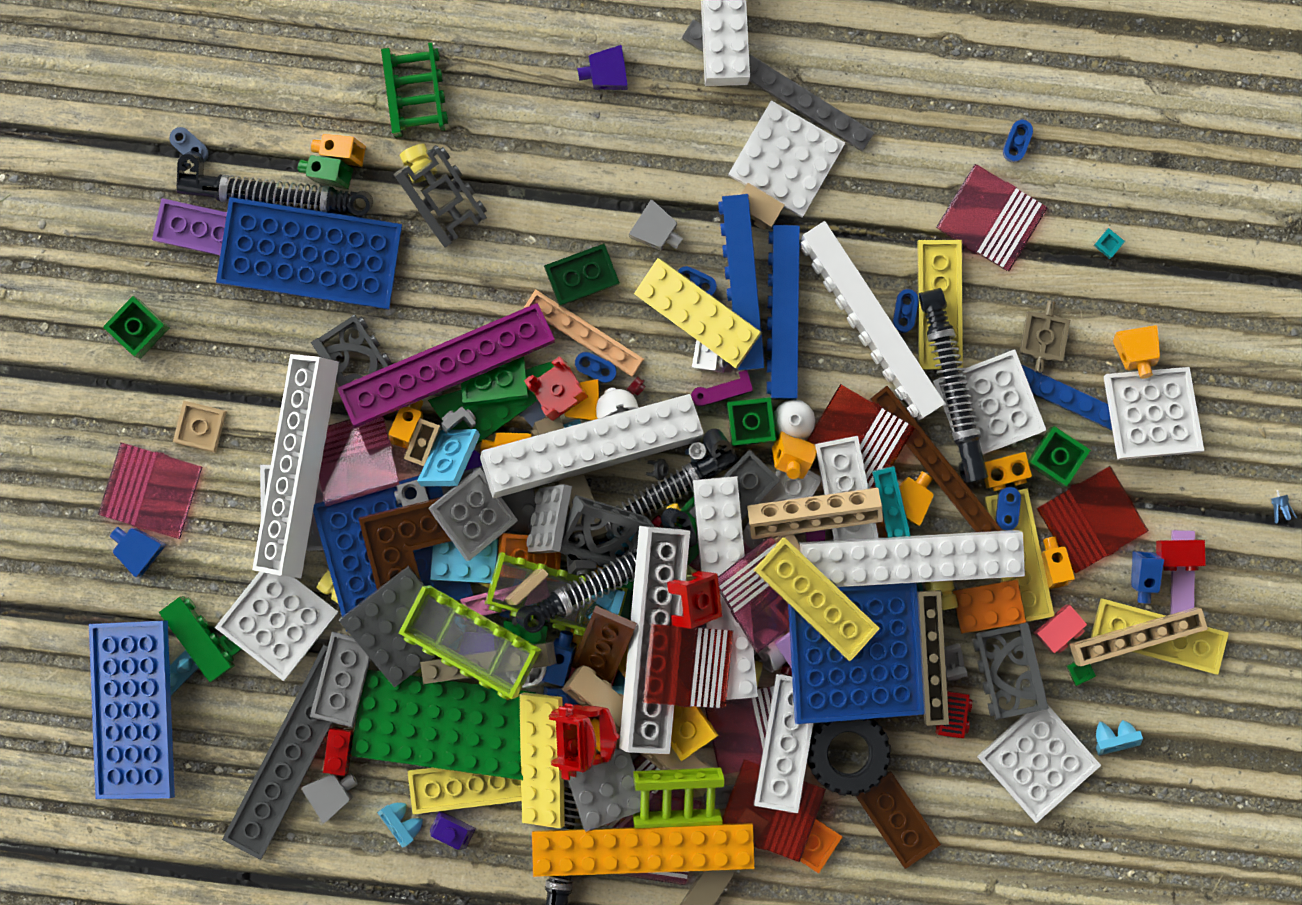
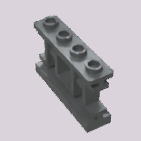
(427, 204)

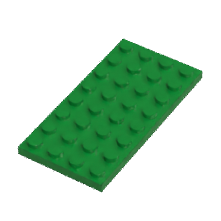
(439, 726)

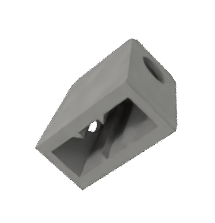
(655, 228)
(329, 794)

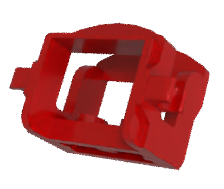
(574, 723)

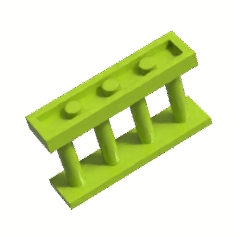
(677, 779)

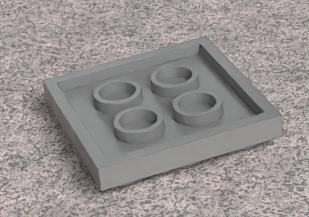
(472, 515)
(549, 519)
(606, 791)

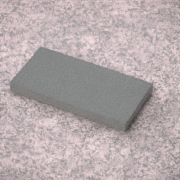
(341, 681)

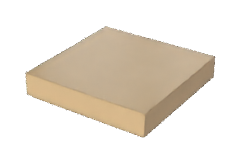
(199, 426)
(526, 587)

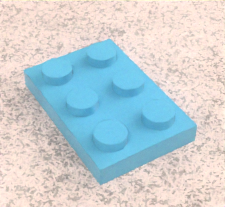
(449, 458)
(451, 566)

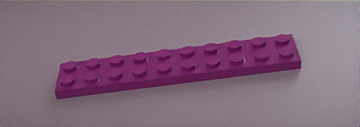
(446, 365)

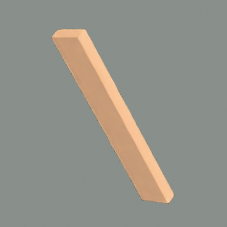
(586, 334)

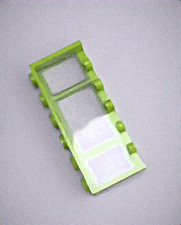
(513, 571)
(469, 642)

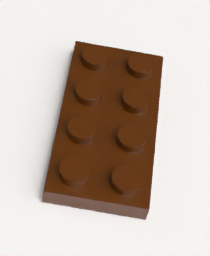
(604, 643)
(898, 821)

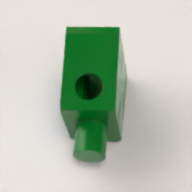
(327, 171)

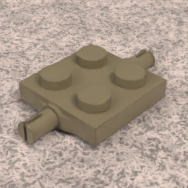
(1044, 336)

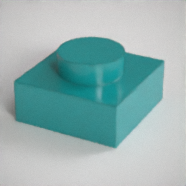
(1109, 243)

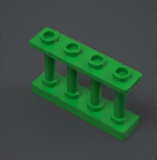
(396, 102)

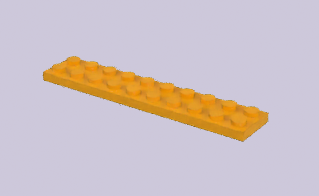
(642, 850)

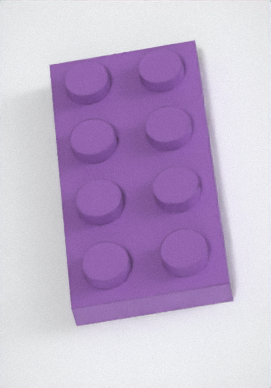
(190, 226)

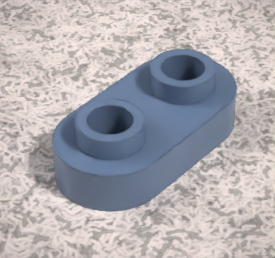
(188, 142)

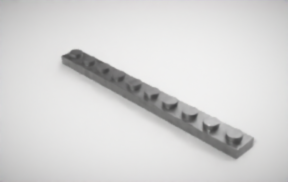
(796, 96)

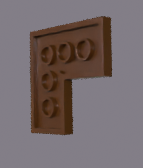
(395, 534)

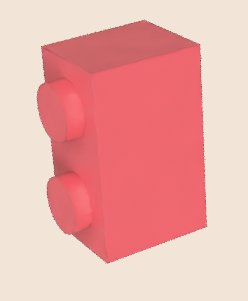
(1061, 629)

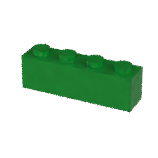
(196, 638)

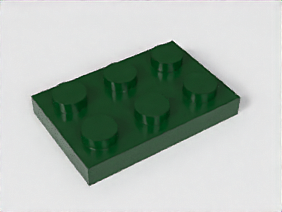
(581, 274)

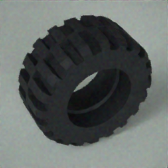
(855, 782)

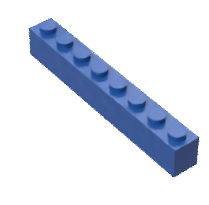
(742, 269)
(784, 312)

